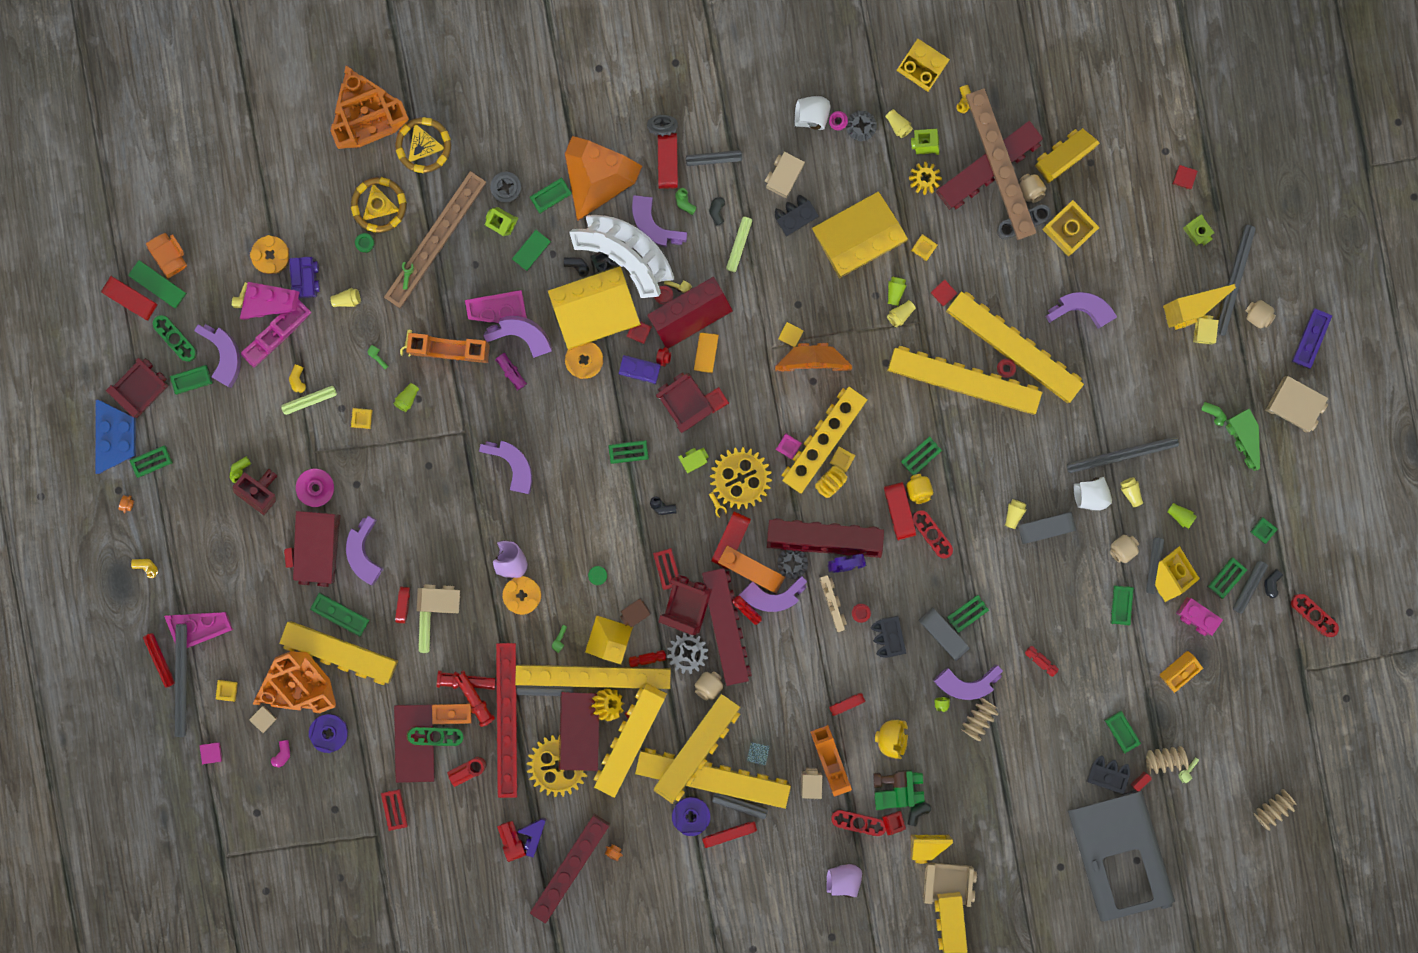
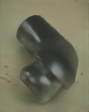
(715, 208)
(916, 811)

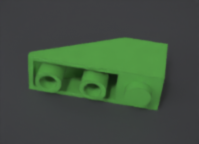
(1246, 432)

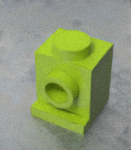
(926, 141)
(493, 221)
(1192, 231)
(694, 459)

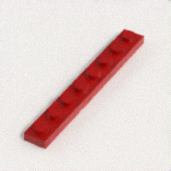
(506, 720)

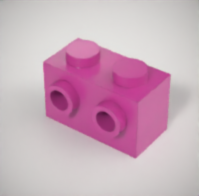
(1196, 614)

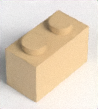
(784, 175)
(438, 600)
(811, 783)

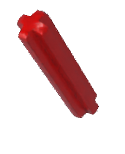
(159, 660)

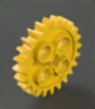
(733, 462)
(561, 783)

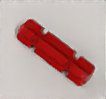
(747, 610)
(647, 658)
(1041, 661)

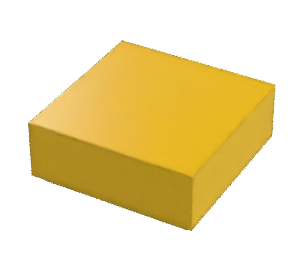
(924, 247)
(790, 334)
(361, 418)
(842, 459)
(226, 690)

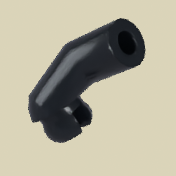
(578, 263)
(660, 508)
(1270, 583)

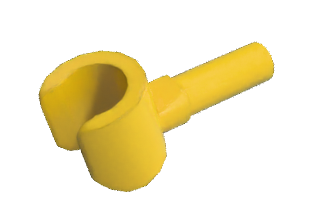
(717, 505)

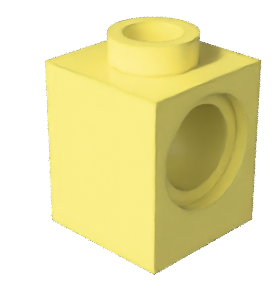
(1206, 330)

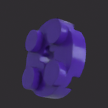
(842, 564)
(334, 742)
(698, 824)

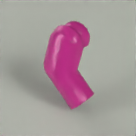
(283, 756)

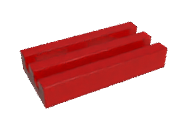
(662, 553)
(395, 813)

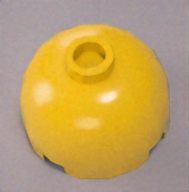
(892, 739)

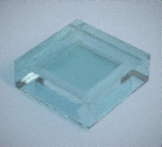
(758, 753)

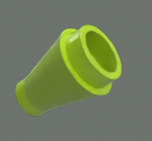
(895, 290)
(406, 397)
(1182, 515)

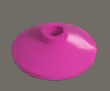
(305, 485)

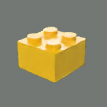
(1070, 228)

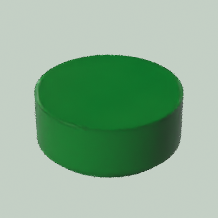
(364, 242)
(597, 575)

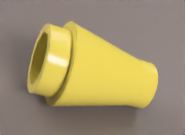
(899, 124)
(347, 298)
(900, 314)
(1131, 489)
(1015, 512)

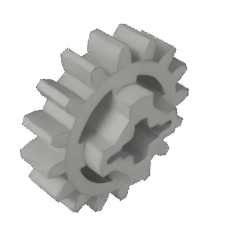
(696, 647)

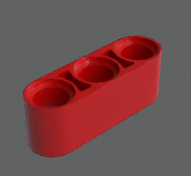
(667, 161)
(129, 298)
(899, 511)
(732, 535)

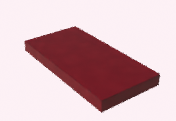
(578, 732)
(413, 761)

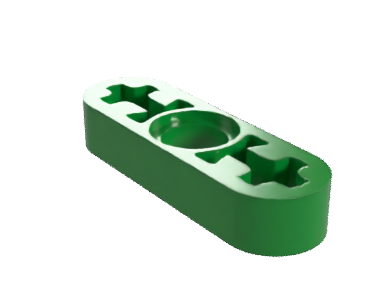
(180, 352)
(449, 731)

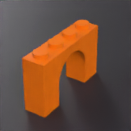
(434, 347)

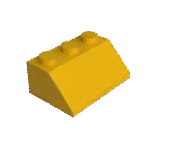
(1065, 154)

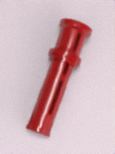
(447, 679)
(477, 705)

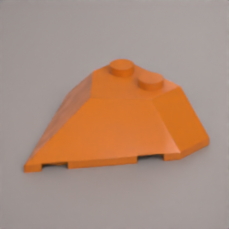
(364, 112)
(597, 174)
(813, 357)
(296, 683)

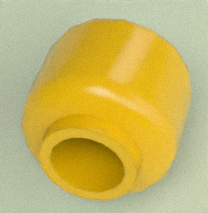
(919, 489)

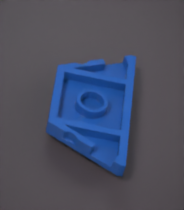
(113, 437)

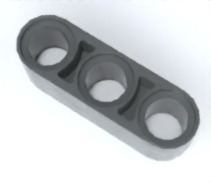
(1036, 221)
(1047, 527)
(944, 634)

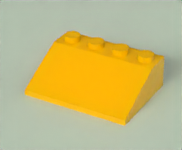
(859, 234)
(594, 307)
(1188, 309)

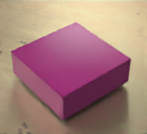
(788, 446)
(211, 753)

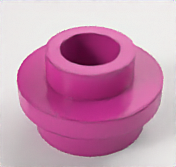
(834, 116)

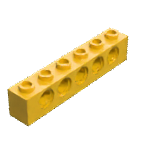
(856, 403)

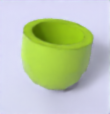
(942, 703)

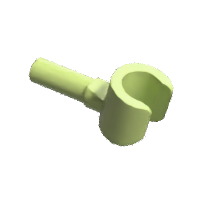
(1184, 775)

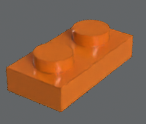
(451, 714)

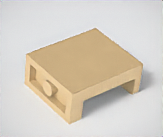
(1297, 404)
(949, 878)

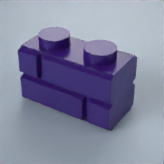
(303, 276)
(639, 369)

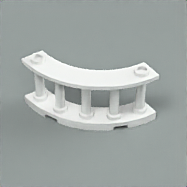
(605, 235)

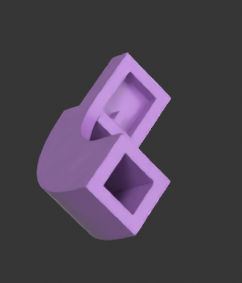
(643, 219)
(1094, 306)
(524, 328)
(230, 356)
(520, 466)
(356, 554)
(772, 603)
(968, 690)

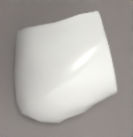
(812, 112)
(1093, 494)

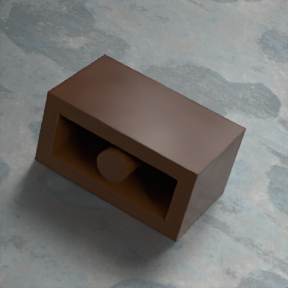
(635, 613)

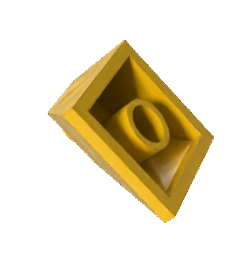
(1174, 575)
(609, 639)
(928, 846)

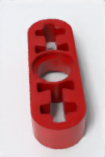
(936, 549)
(1300, 609)
(874, 820)
(729, 834)

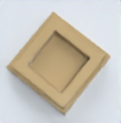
(263, 719)

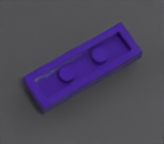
(1311, 338)

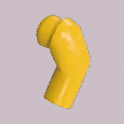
(963, 105)
(295, 381)
(145, 564)

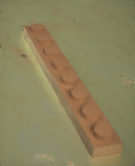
(1000, 164)
(436, 238)

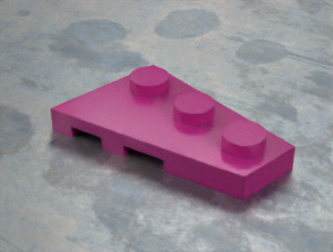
(267, 300)
(496, 306)
(200, 626)

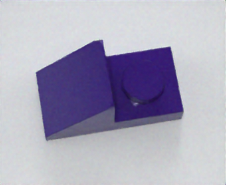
(534, 830)

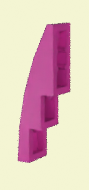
(275, 334)

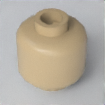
(1032, 188)
(1260, 314)
(1124, 549)
(709, 685)

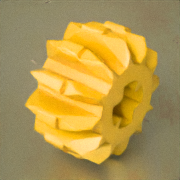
(923, 184)
(831, 481)
(608, 704)

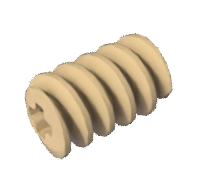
(980, 719)
(1166, 759)
(1275, 809)

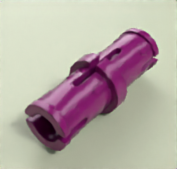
(511, 371)

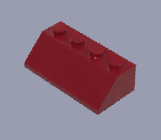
(690, 312)

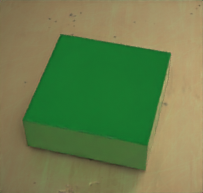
(1263, 530)

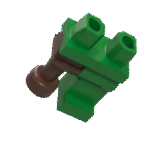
(902, 792)

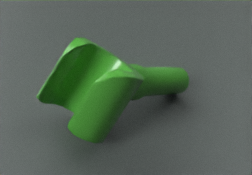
(407, 274)
(373, 351)
(557, 645)

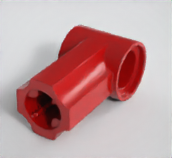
(465, 771)
(513, 846)

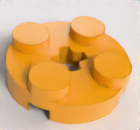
(281, 255)
(581, 370)
(513, 588)

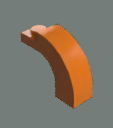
(751, 569)
(831, 761)

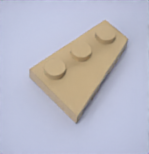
(833, 602)

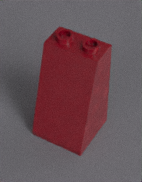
(315, 547)

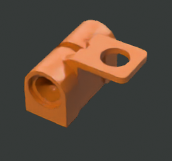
(167, 254)

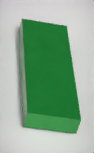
(157, 284)
(339, 614)

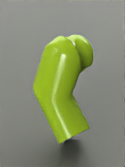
(237, 469)

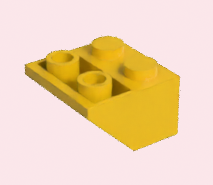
(923, 65)

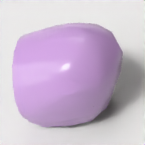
(510, 561)
(844, 880)

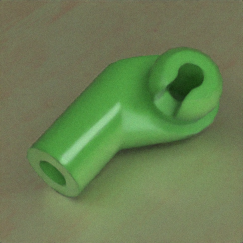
(682, 201)
(1216, 411)

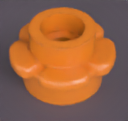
(126, 504)
(613, 852)

